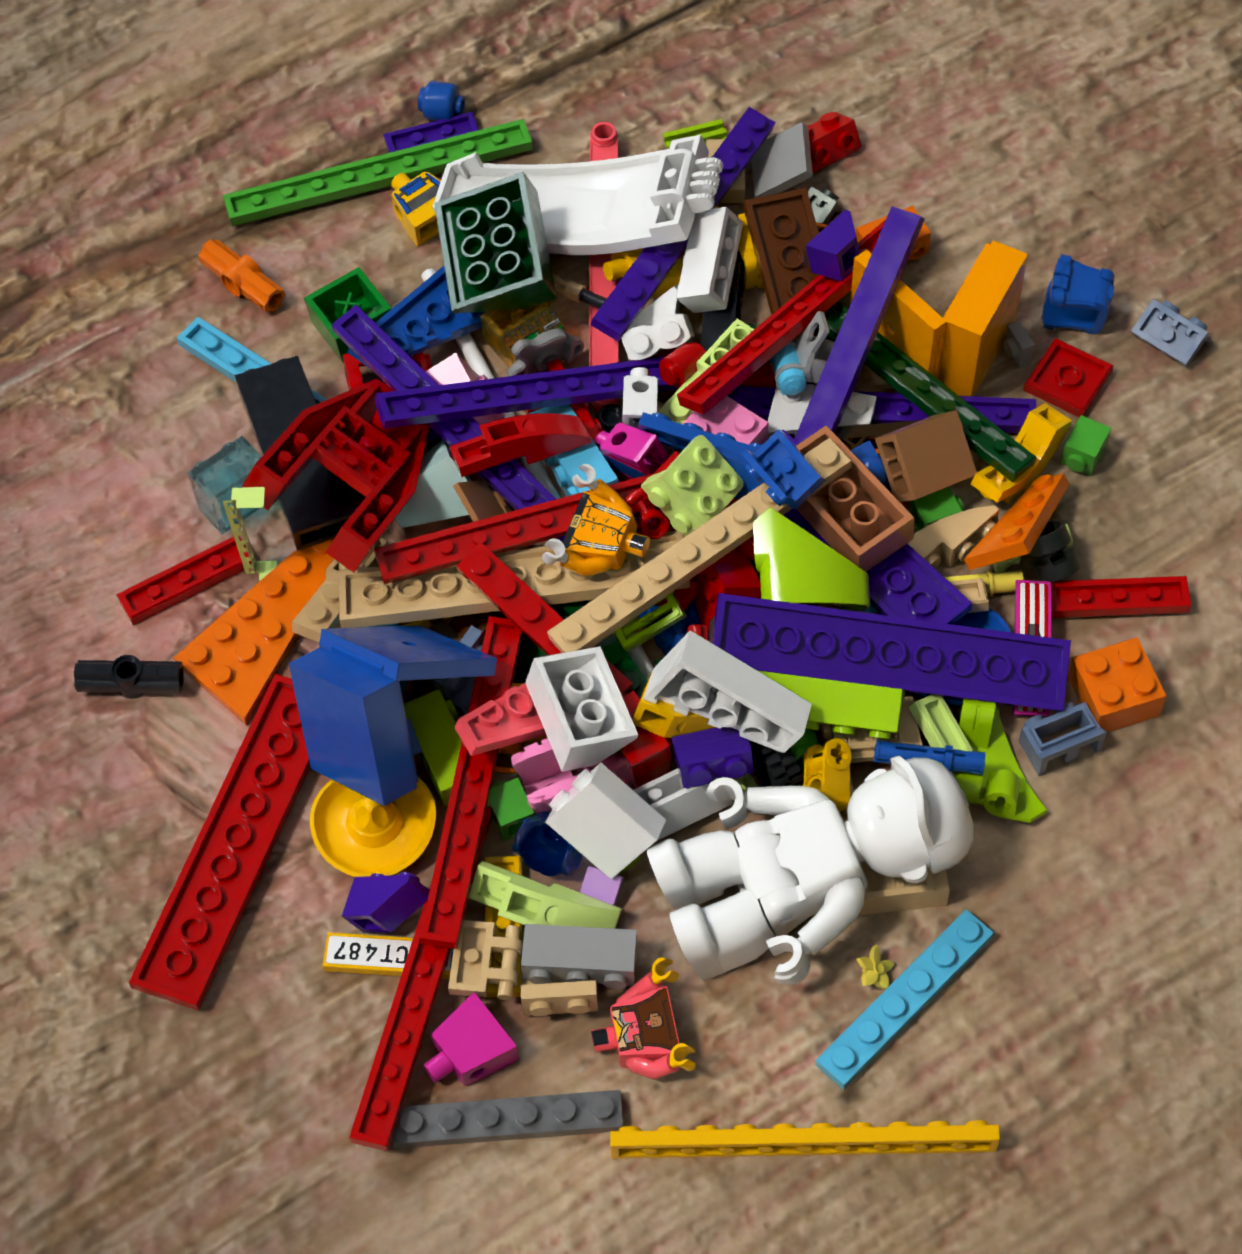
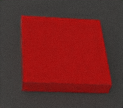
(1068, 378)

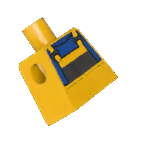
(414, 205)

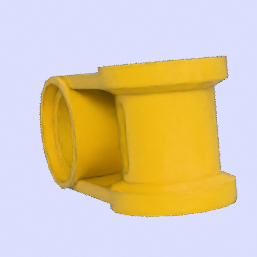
(826, 773)

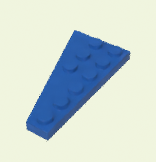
(426, 318)

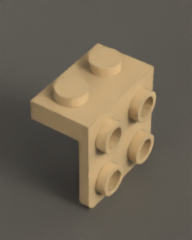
(558, 997)

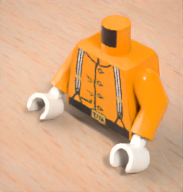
(599, 531)

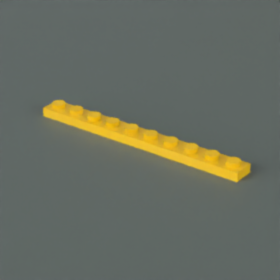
(820, 1139)

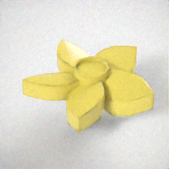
(875, 970)

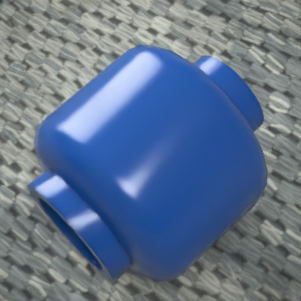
(440, 101)

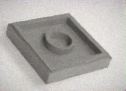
(782, 161)

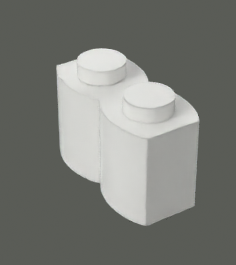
(665, 333)

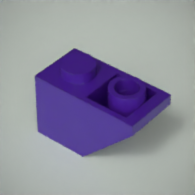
(834, 248)
(383, 902)

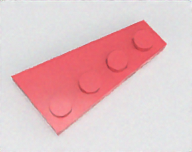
(500, 722)

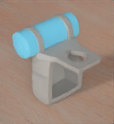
(802, 358)

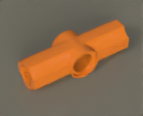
(241, 275)

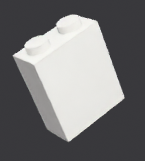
(605, 820)

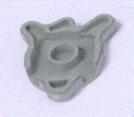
(542, 349)

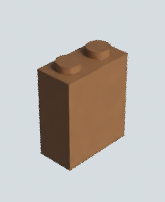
(926, 456)

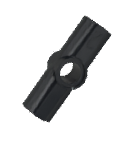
(110, 675)

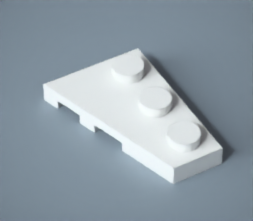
(789, 410)

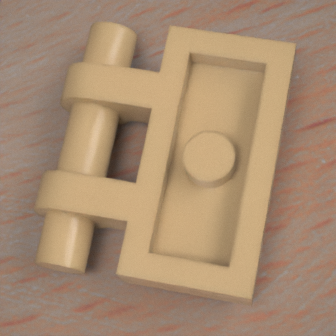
(473, 957)

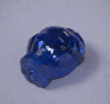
(544, 848)

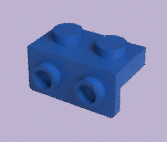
(784, 470)

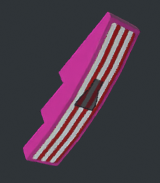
(1032, 617)

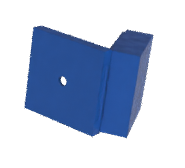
(355, 703)

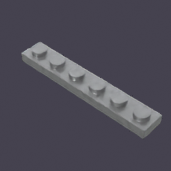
(508, 1119)

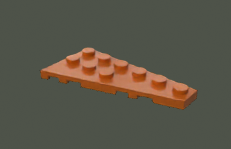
(255, 634)

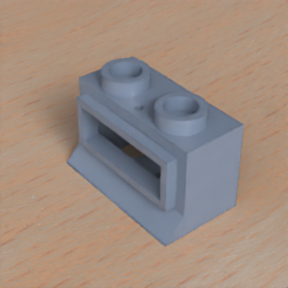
(1066, 745)

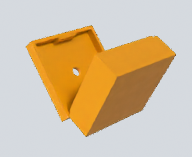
(972, 331)

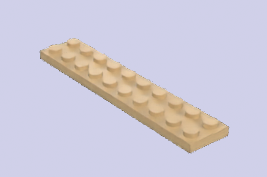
(447, 593)

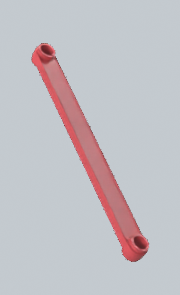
(601, 346)

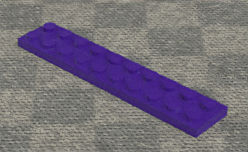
(894, 652)

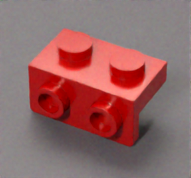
(832, 139)

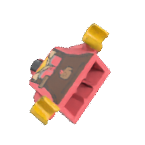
(645, 1027)

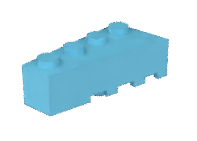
(567, 463)

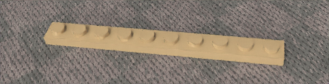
(682, 561)

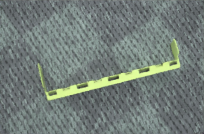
(247, 498)

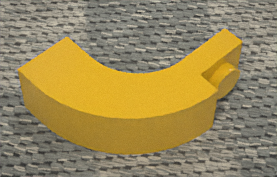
(1040, 436)

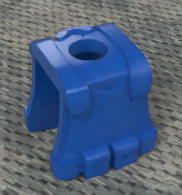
(1077, 297)

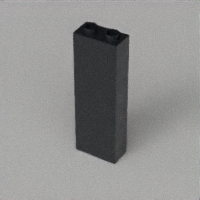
(317, 499)

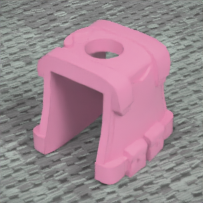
(541, 775)

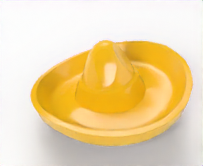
(370, 837)

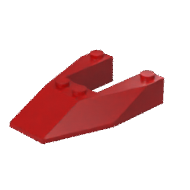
(352, 444)

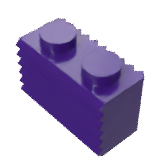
(711, 755)

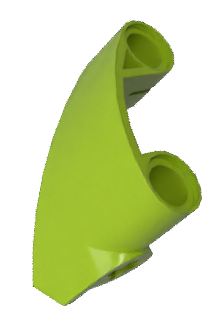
(803, 568)
(1002, 785)

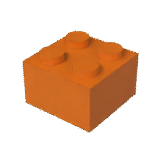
(1117, 685)

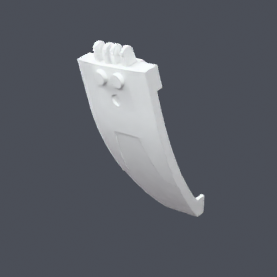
(609, 201)

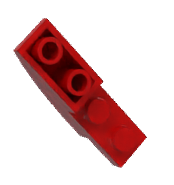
(518, 436)

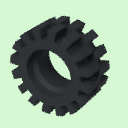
(775, 767)

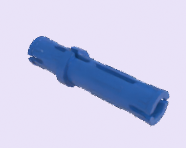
(952, 759)

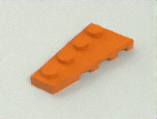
(1021, 524)

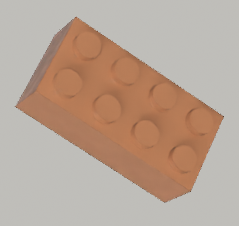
(856, 511)

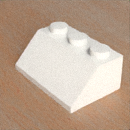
(580, 707)

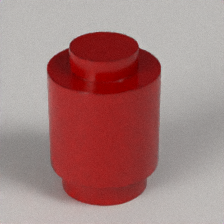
(681, 364)

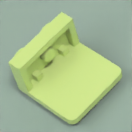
(693, 486)

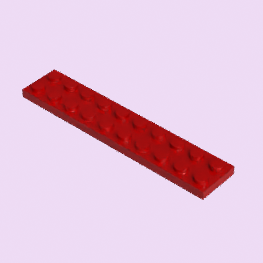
(227, 854)

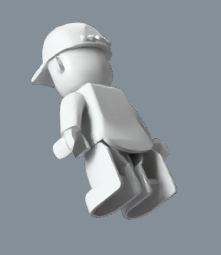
(805, 863)

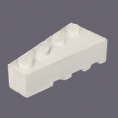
(728, 693)

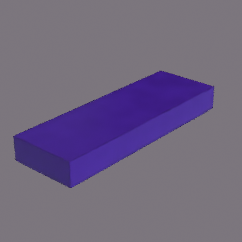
(430, 132)

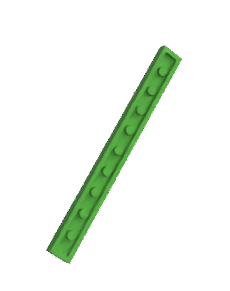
(373, 172)

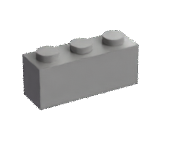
(579, 955)

